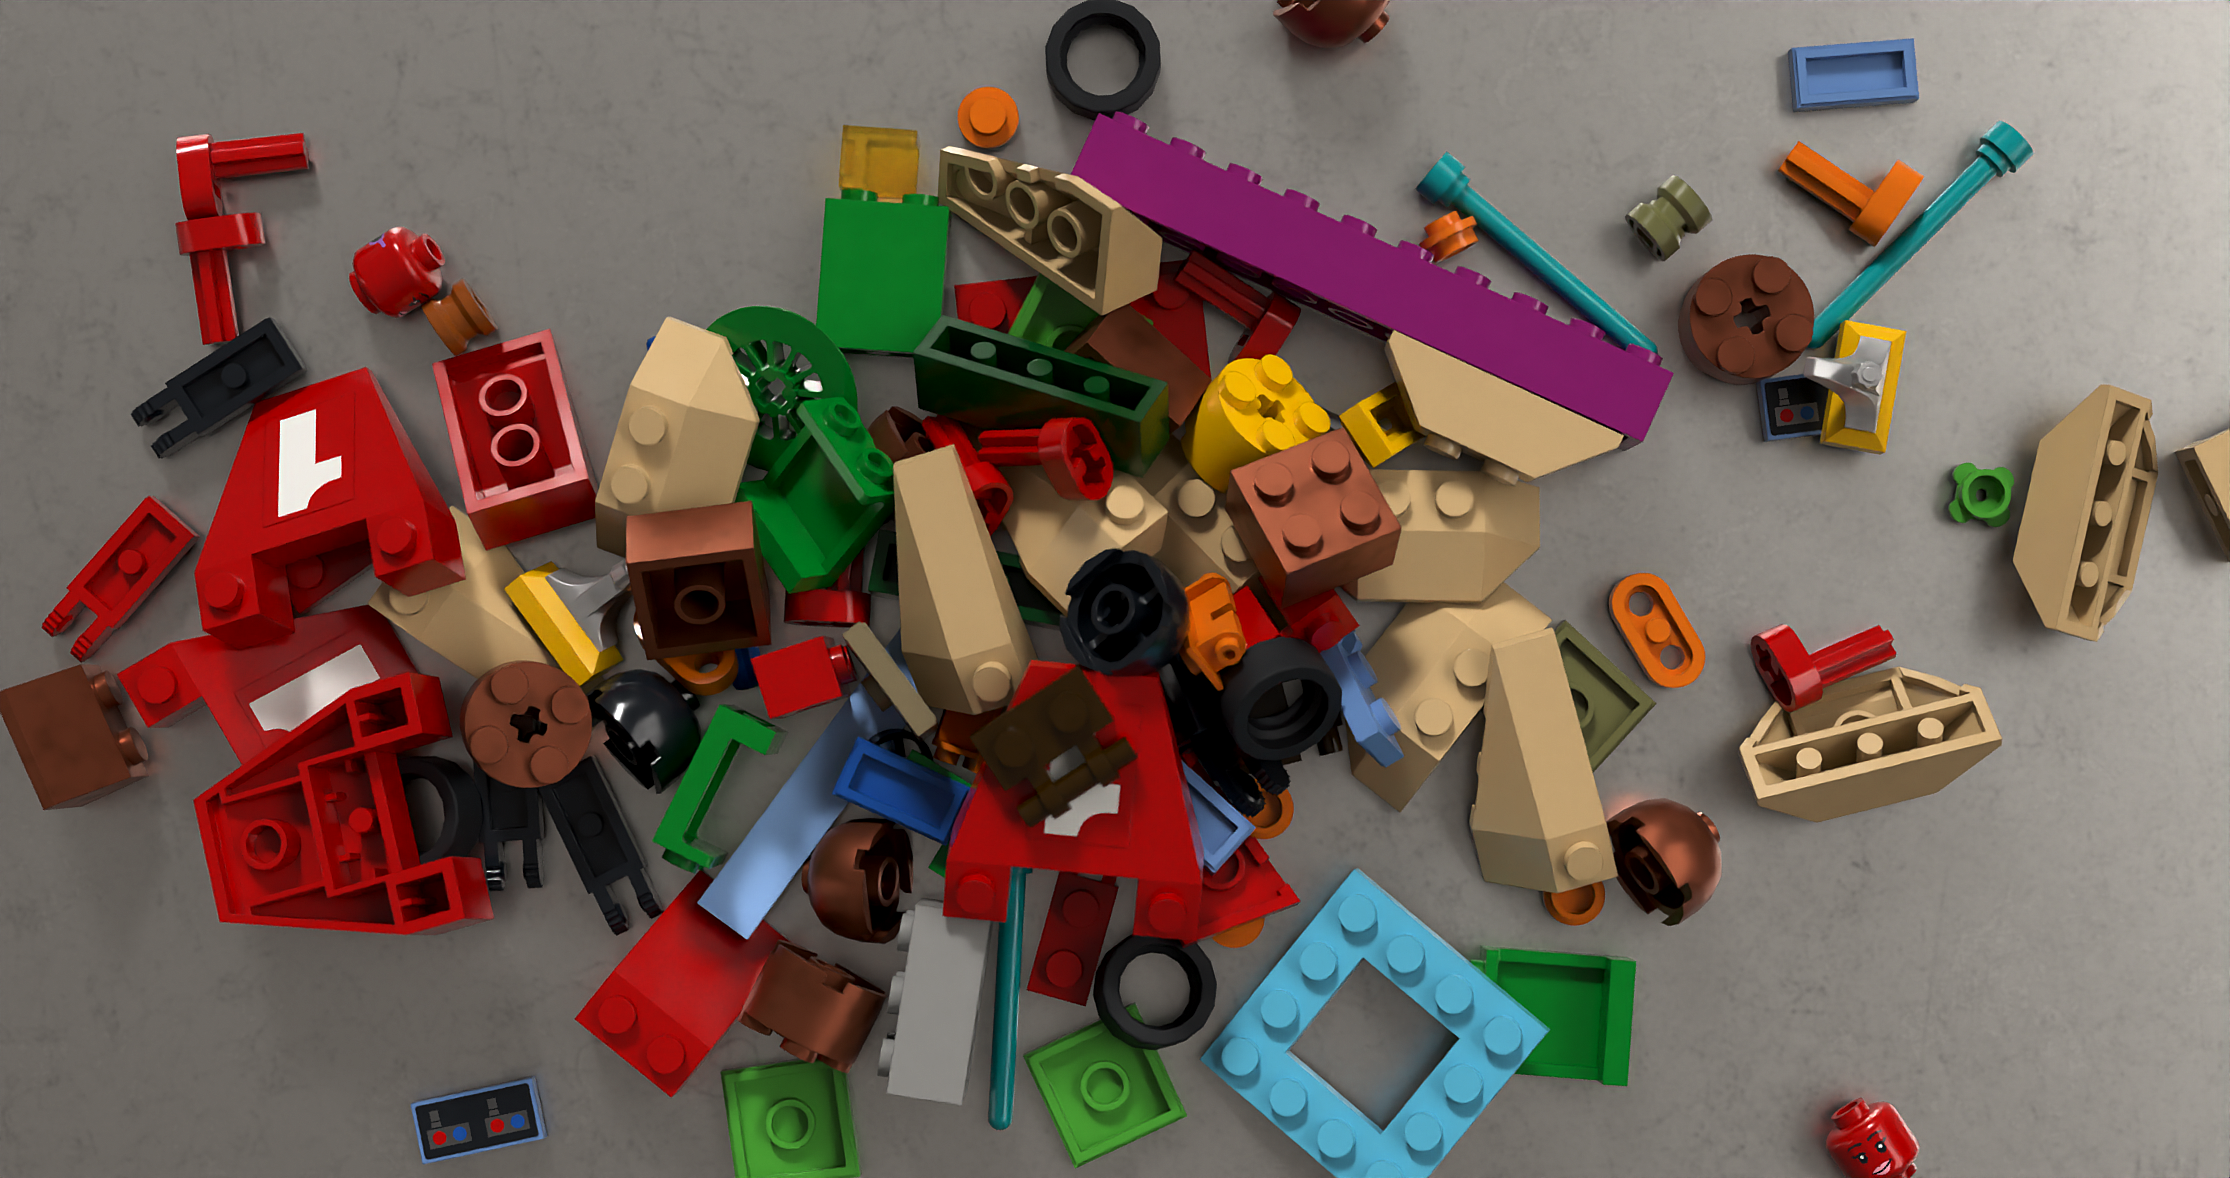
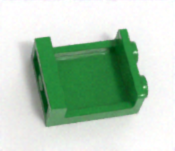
(882, 272)
(821, 497)
(702, 781)
(1582, 1002)

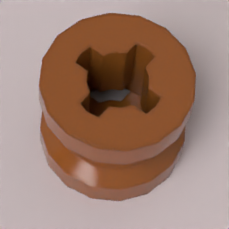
(459, 317)

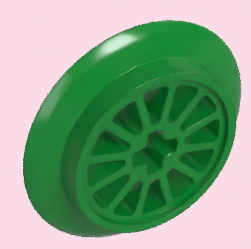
(761, 367)

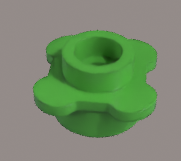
(1995, 483)

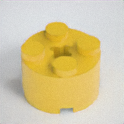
(1249, 415)

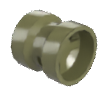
(1665, 220)

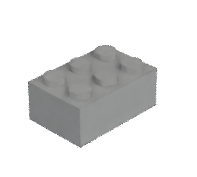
(935, 1004)

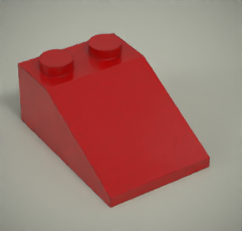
(516, 440)
(678, 989)

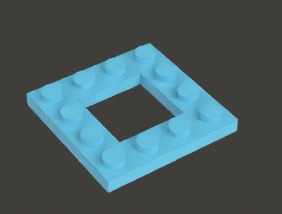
(1371, 925)

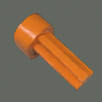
(1868, 209)

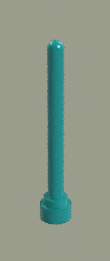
(2001, 151)
(1449, 186)
(1007, 1005)

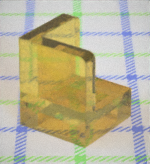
(880, 160)

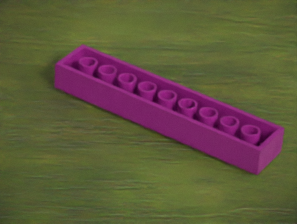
(1365, 281)

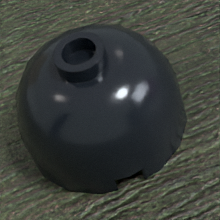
(1125, 614)
(647, 725)

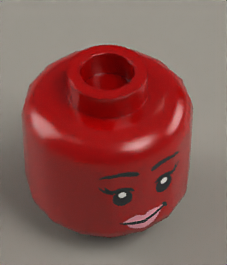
(397, 272)
(1872, 1141)

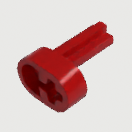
(205, 163)
(207, 245)
(1266, 318)
(1064, 447)
(986, 480)
(835, 606)
(1800, 677)

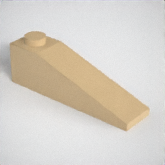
(1054, 226)
(1061, 534)
(954, 598)
(473, 618)
(1536, 792)

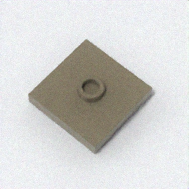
(887, 682)

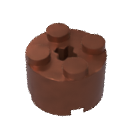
(1758, 287)
(542, 755)
(813, 1006)

